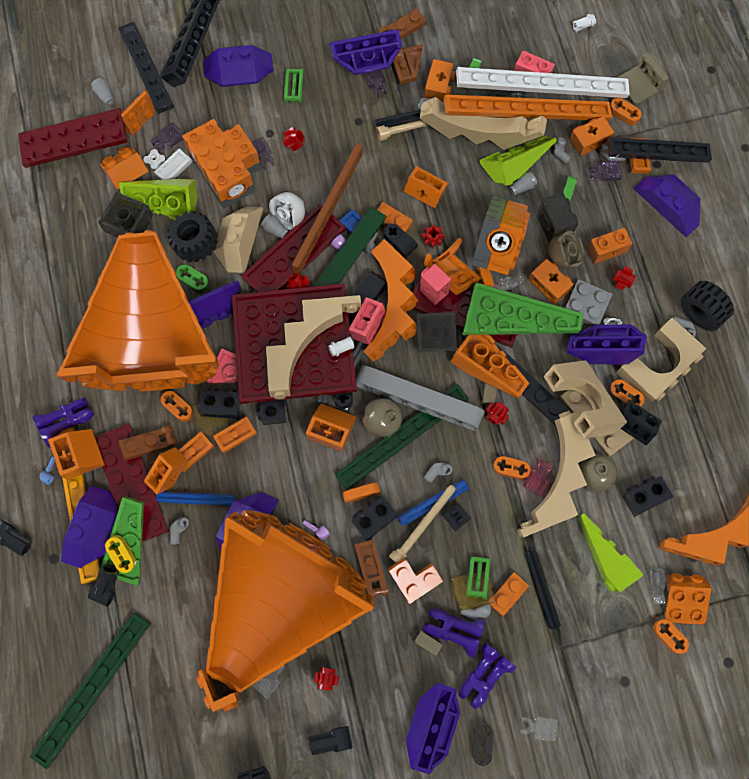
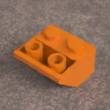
(124, 166)
(330, 427)
(76, 453)

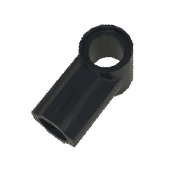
(13, 540)
(102, 589)
(335, 740)

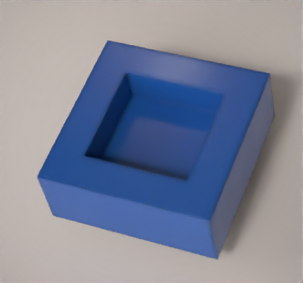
(351, 220)

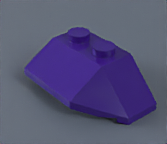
(367, 52)
(238, 65)
(672, 200)
(215, 304)
(608, 344)
(256, 502)
(89, 528)
(432, 728)

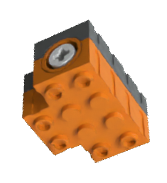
(224, 160)
(501, 235)

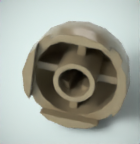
(566, 250)
(382, 417)
(598, 473)

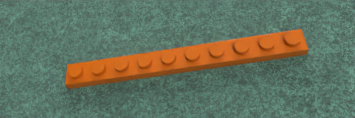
(527, 107)

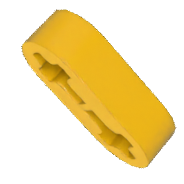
(117, 557)

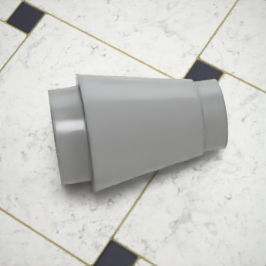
(102, 90)
(524, 183)
(274, 226)

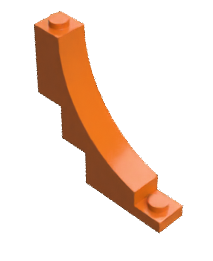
(713, 545)

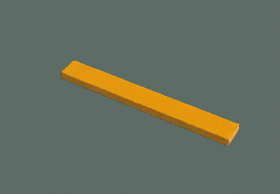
(74, 491)

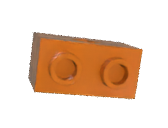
(439, 79)
(591, 135)
(425, 187)
(609, 245)
(542, 278)
(165, 470)

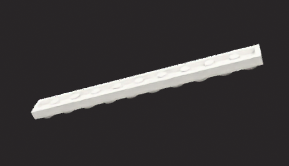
(542, 82)

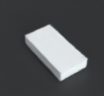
(173, 165)

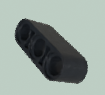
(370, 288)

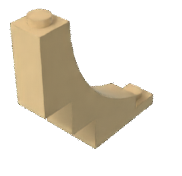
(478, 129)
(318, 316)
(558, 503)

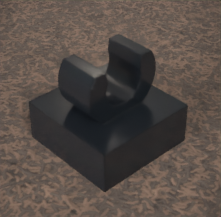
(456, 517)

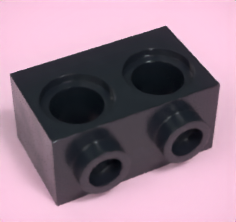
(219, 409)
(278, 418)
(640, 423)
(649, 499)
(377, 522)

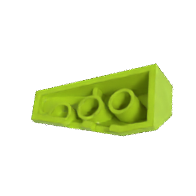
(512, 165)
(163, 197)
(615, 569)

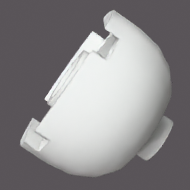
(288, 209)

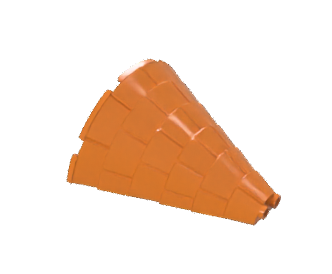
(138, 326)
(276, 598)

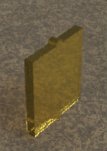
(208, 425)
(460, 588)

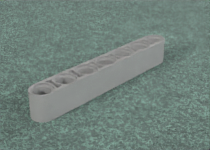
(419, 398)

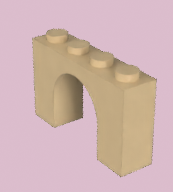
(684, 350)
(580, 377)

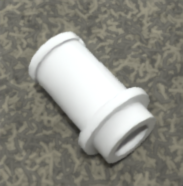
(588, 21)
(341, 346)

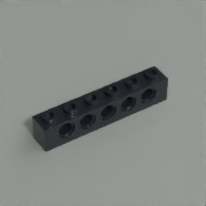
(189, 41)

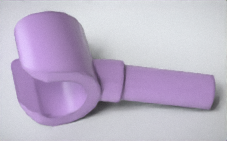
(322, 532)

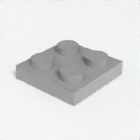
(589, 301)

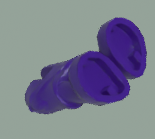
(68, 411)
(449, 621)
(485, 686)

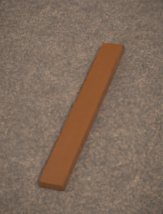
(327, 209)

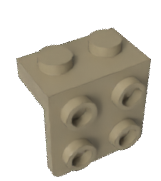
(645, 79)

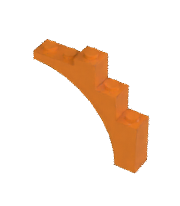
(400, 300)

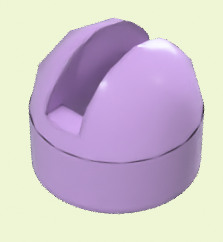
(338, 242)

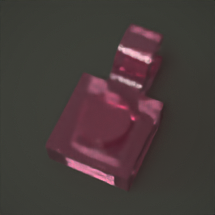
(537, 478)

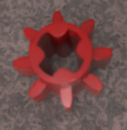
(293, 139)
(436, 232)
(624, 278)
(297, 281)
(497, 413)
(326, 678)

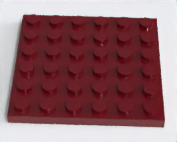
(260, 323)

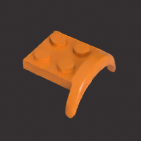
(461, 275)

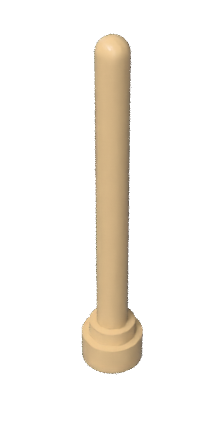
(385, 132)
(400, 553)

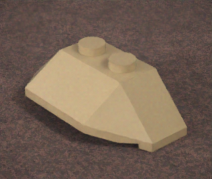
(237, 238)

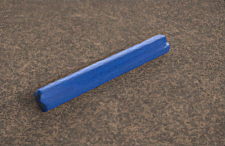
(195, 498)
(424, 507)

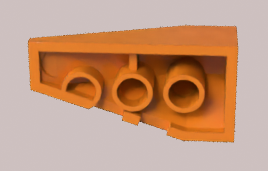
(485, 361)

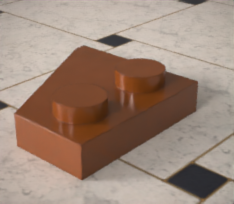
(407, 64)

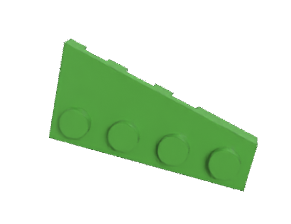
(129, 526)

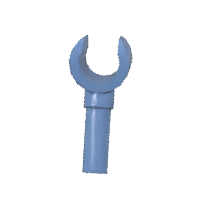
(45, 475)

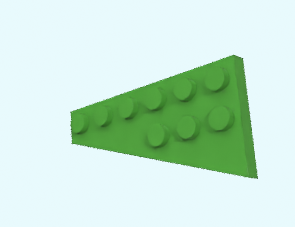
(503, 312)

